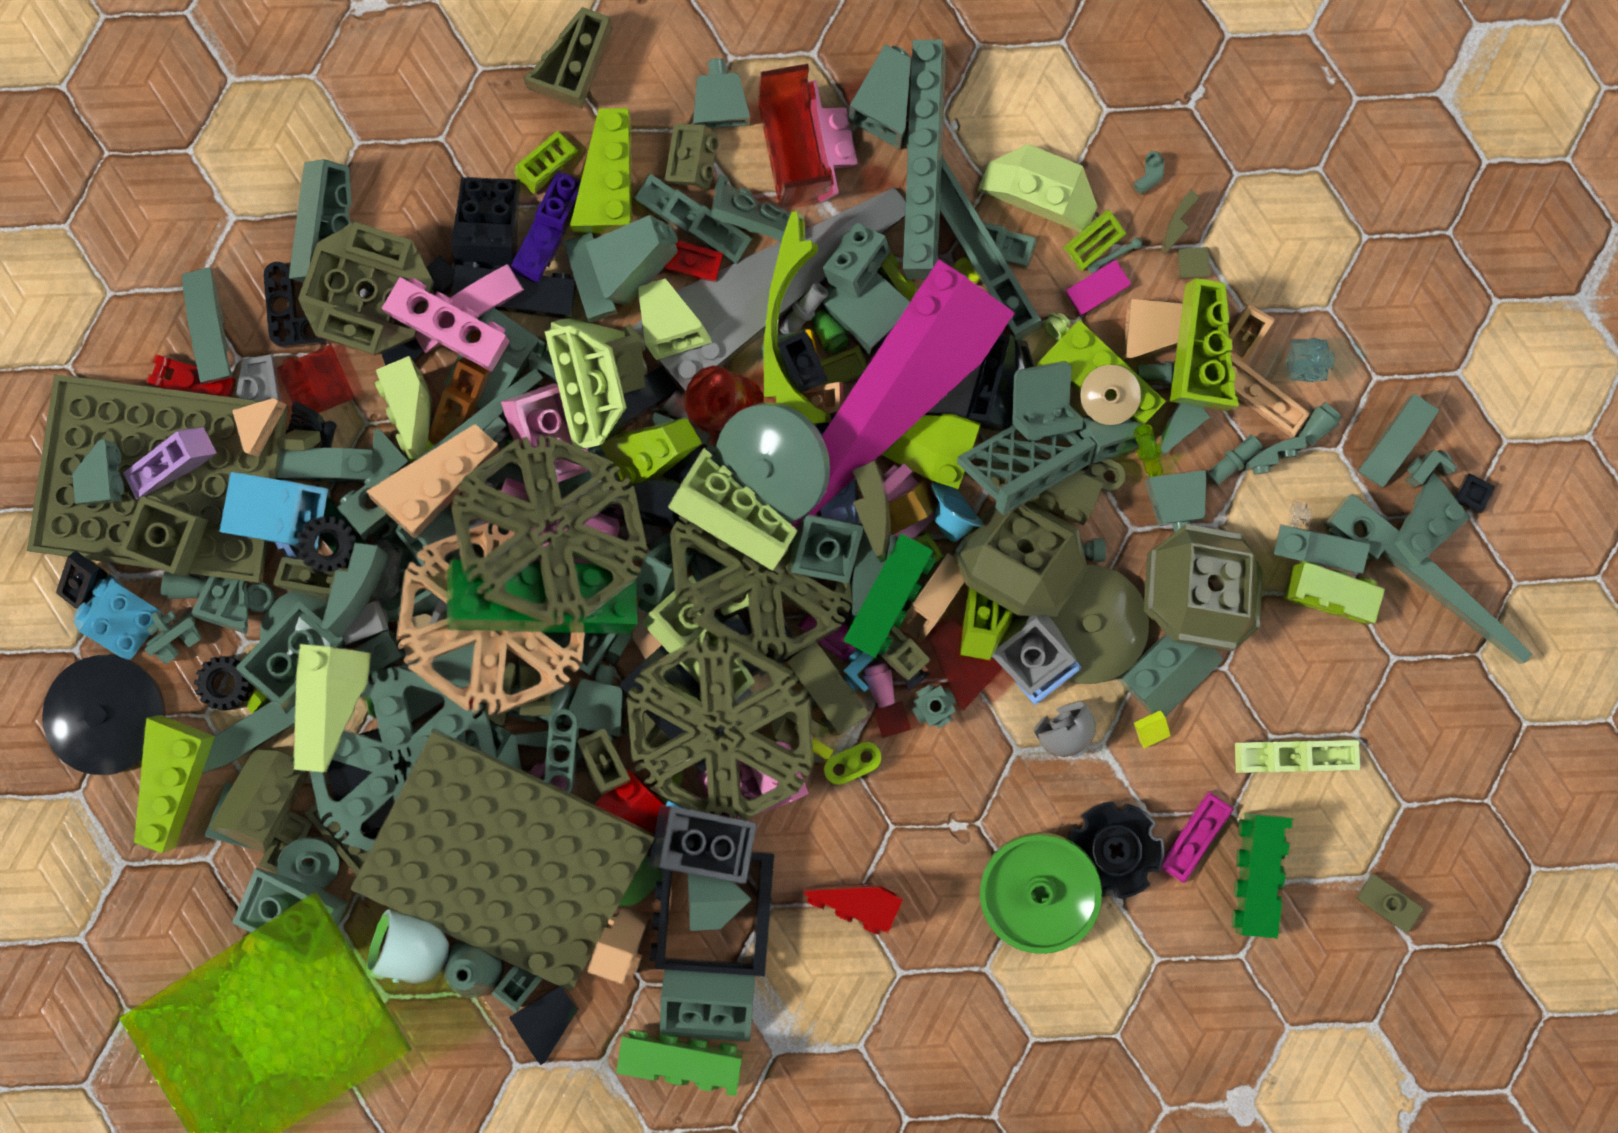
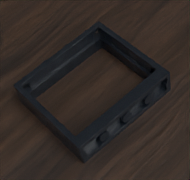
(761, 927)

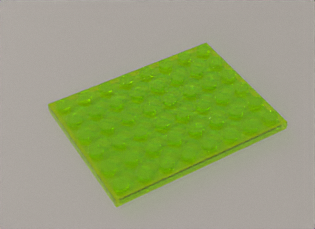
(267, 1028)

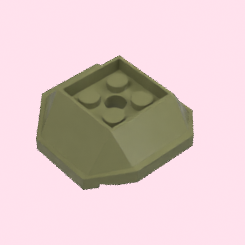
(339, 271)
(1023, 560)
(1179, 590)

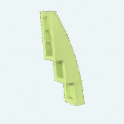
(1297, 756)

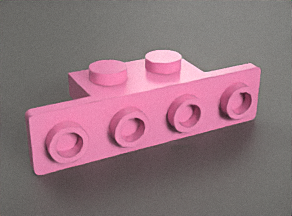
(833, 139)

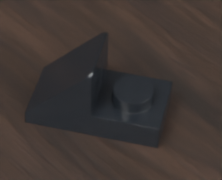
(802, 360)
(79, 579)

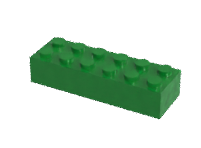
(473, 612)

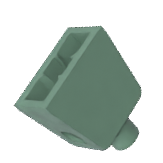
(720, 98)
(1178, 498)
(657, 576)
(599, 703)

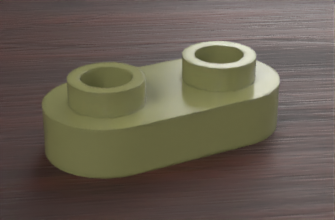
(1097, 470)

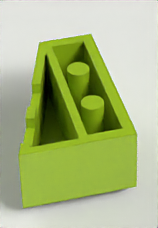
(1333, 592)
(983, 625)

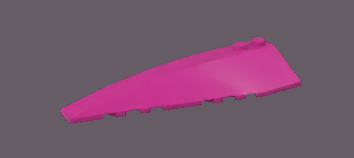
(921, 360)

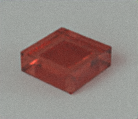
(892, 719)

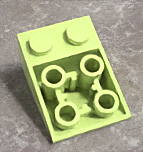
(408, 404)

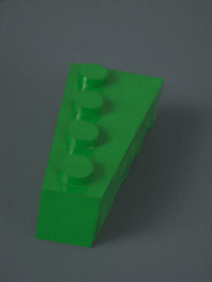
(888, 596)
(1260, 874)

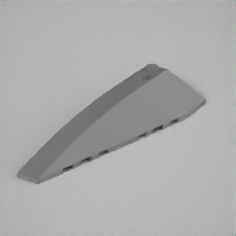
(737, 303)

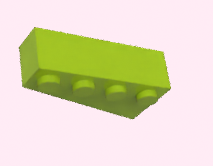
(606, 182)
(1203, 353)

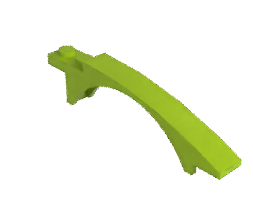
(792, 256)

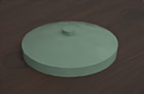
(777, 457)

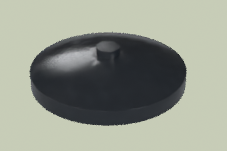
(99, 714)

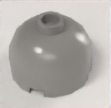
(1067, 732)

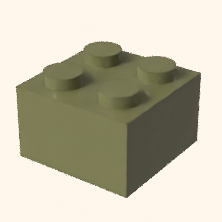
(163, 536)

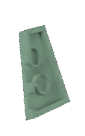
(744, 211)
(1430, 522)

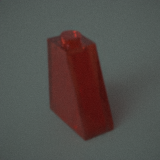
(963, 674)

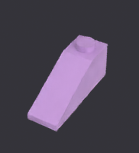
(169, 461)

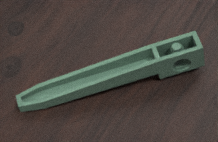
(984, 254)
(368, 521)
(1426, 574)
(272, 721)

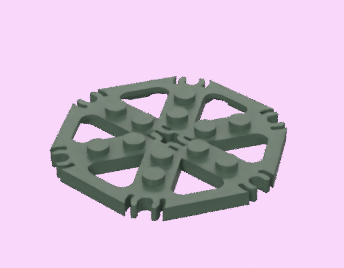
(375, 756)

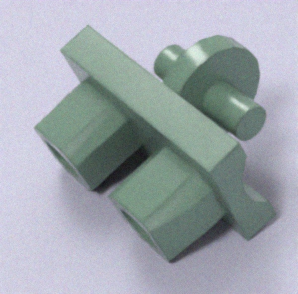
(161, 643)

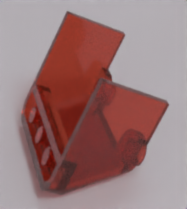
(791, 136)

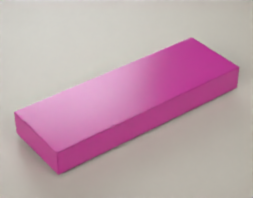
(1196, 837)

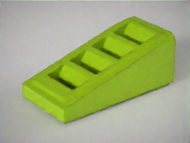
(522, 168)

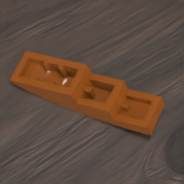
(460, 396)

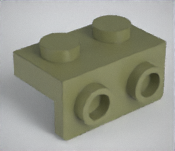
(630, 359)

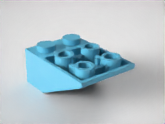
(270, 508)

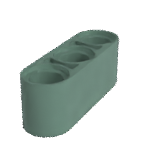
(569, 739)

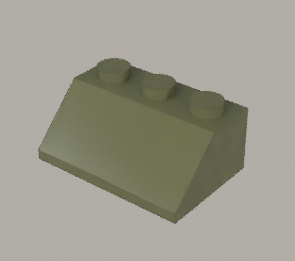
(259, 799)

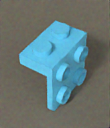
(115, 618)

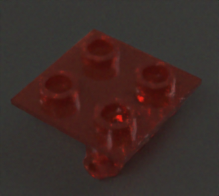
(316, 380)

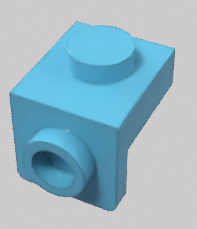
(859, 661)

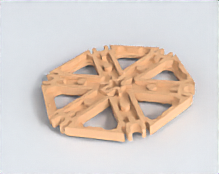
(489, 646)

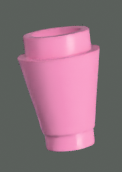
(880, 682)

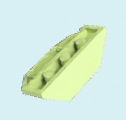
(1042, 186)
(586, 384)

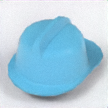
(953, 512)

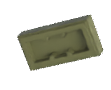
(1389, 903)

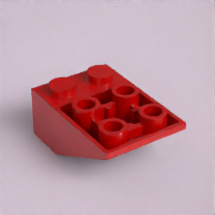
(862, 901)

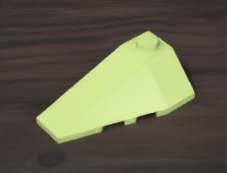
(326, 694)

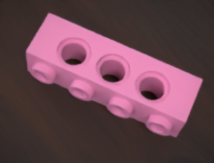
(401, 306)

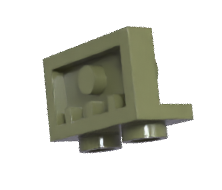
(692, 155)

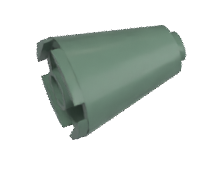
(482, 968)

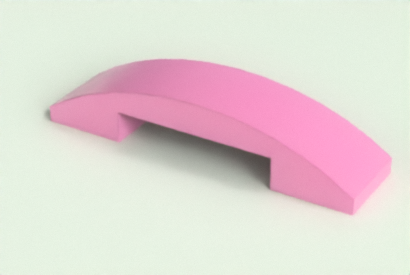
(479, 297)

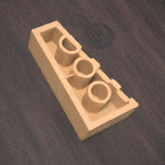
(431, 483)

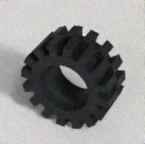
(307, 544)
(206, 688)

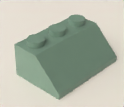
(1168, 673)
(707, 1005)

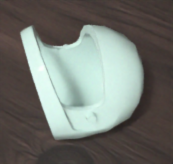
(412, 950)

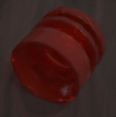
(718, 395)

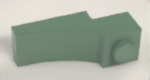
(1321, 548)

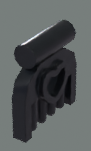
(312, 421)

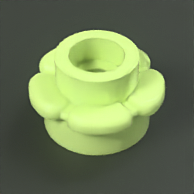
(1056, 325)

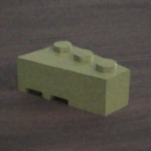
(573, 59)
(827, 689)

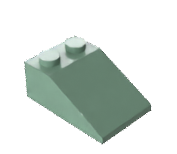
(511, 363)
(274, 660)
(273, 894)

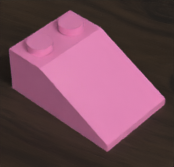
(541, 414)

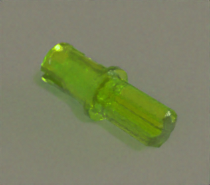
(1148, 450)

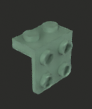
(1043, 401)

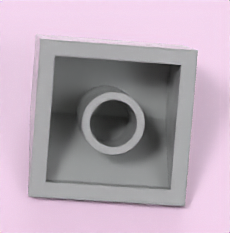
(1033, 652)

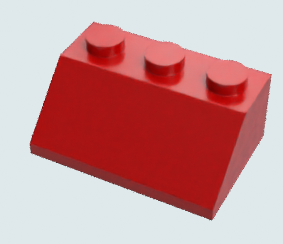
(633, 803)

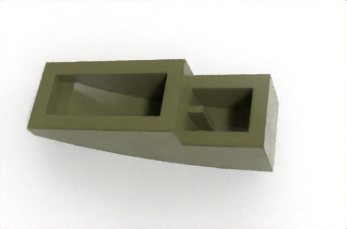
(874, 508)

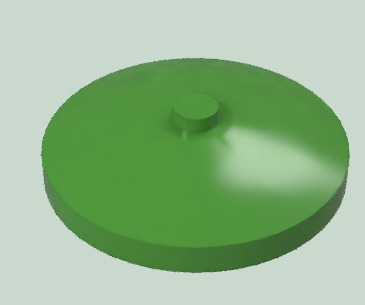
(1040, 893)

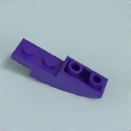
(548, 227)

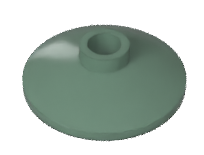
(319, 871)

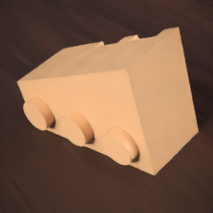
(618, 946)

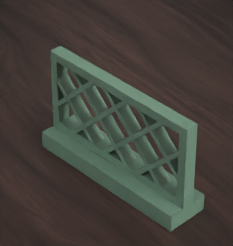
(1027, 485)

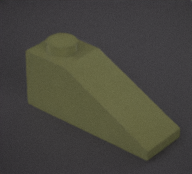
(302, 579)

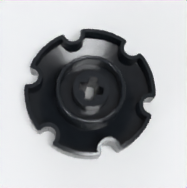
(1138, 847)

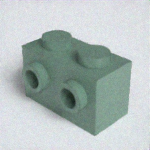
(856, 259)

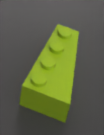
(1086, 353)
(168, 780)

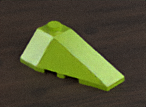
(934, 447)

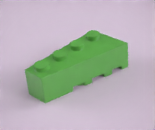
(680, 1061)

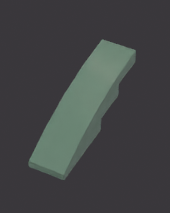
(691, 218)
(206, 325)

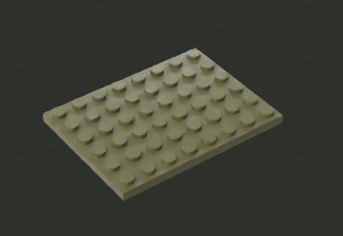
(138, 422)
(502, 860)

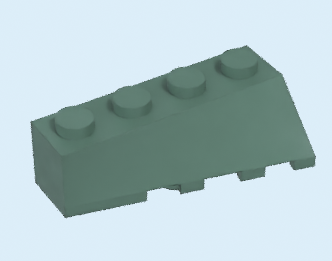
(321, 210)

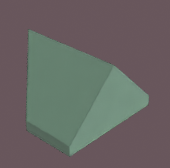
(713, 902)

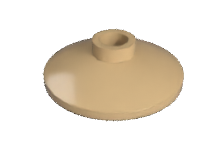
(1113, 378)

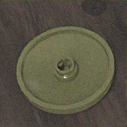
(1104, 625)

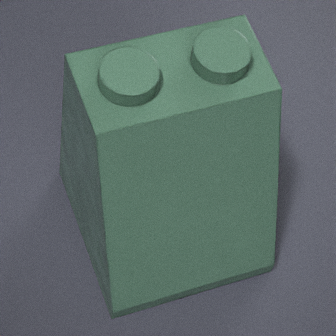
(883, 97)
(631, 257)
(868, 316)

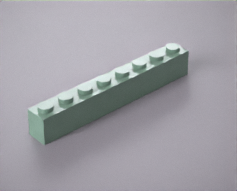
(924, 158)

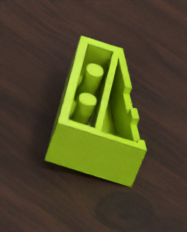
(650, 450)

